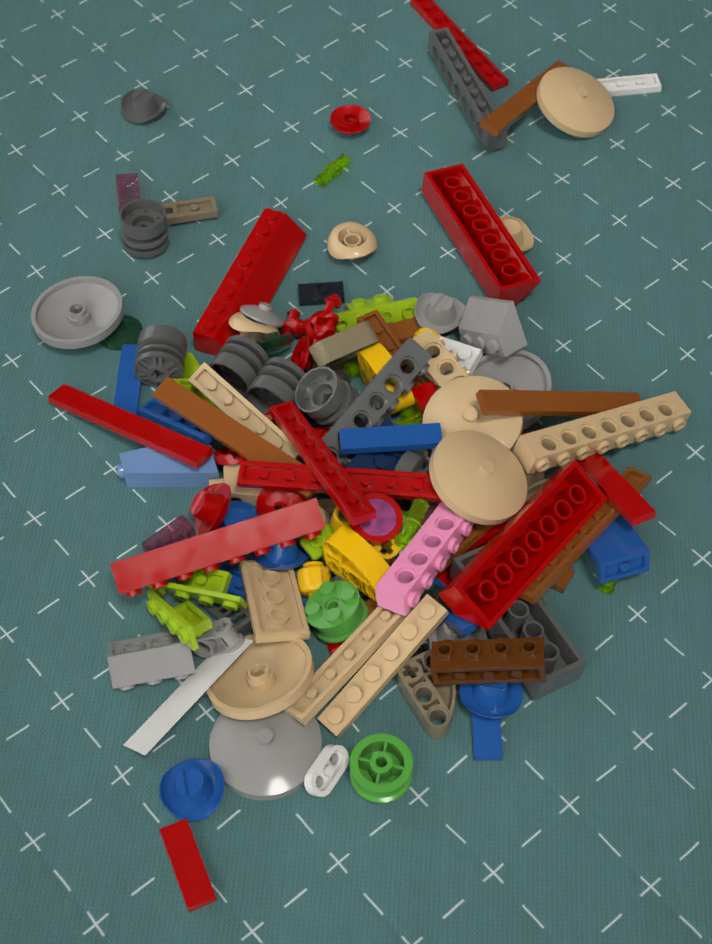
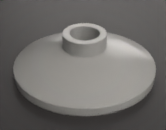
(262, 314)

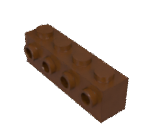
(488, 661)

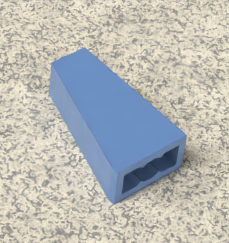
(153, 469)

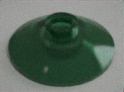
(125, 333)

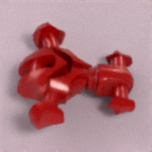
(318, 325)

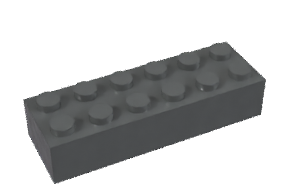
(524, 619)

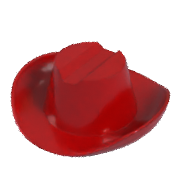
(211, 507)

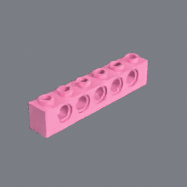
(422, 560)

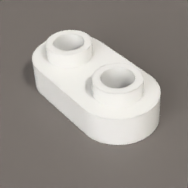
(326, 772)

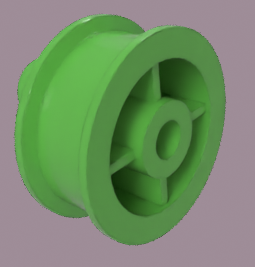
(335, 611)
(381, 768)

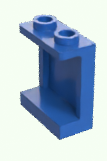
(619, 552)

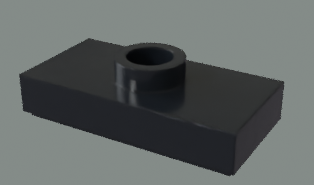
(316, 292)

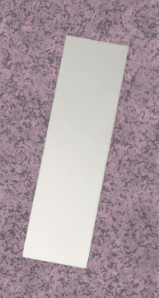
(181, 700)

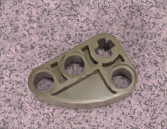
(343, 346)
(417, 682)

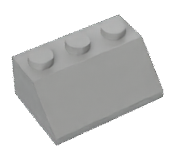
(492, 326)
(148, 660)

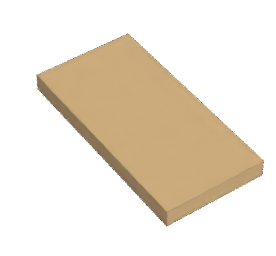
(273, 603)

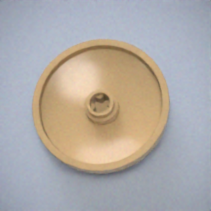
(575, 102)
(458, 410)
(478, 477)
(263, 680)

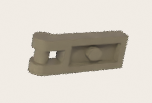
(190, 210)

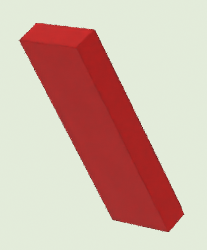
(188, 865)

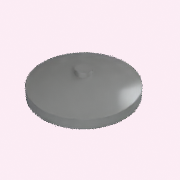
(77, 312)
(517, 372)
(264, 755)

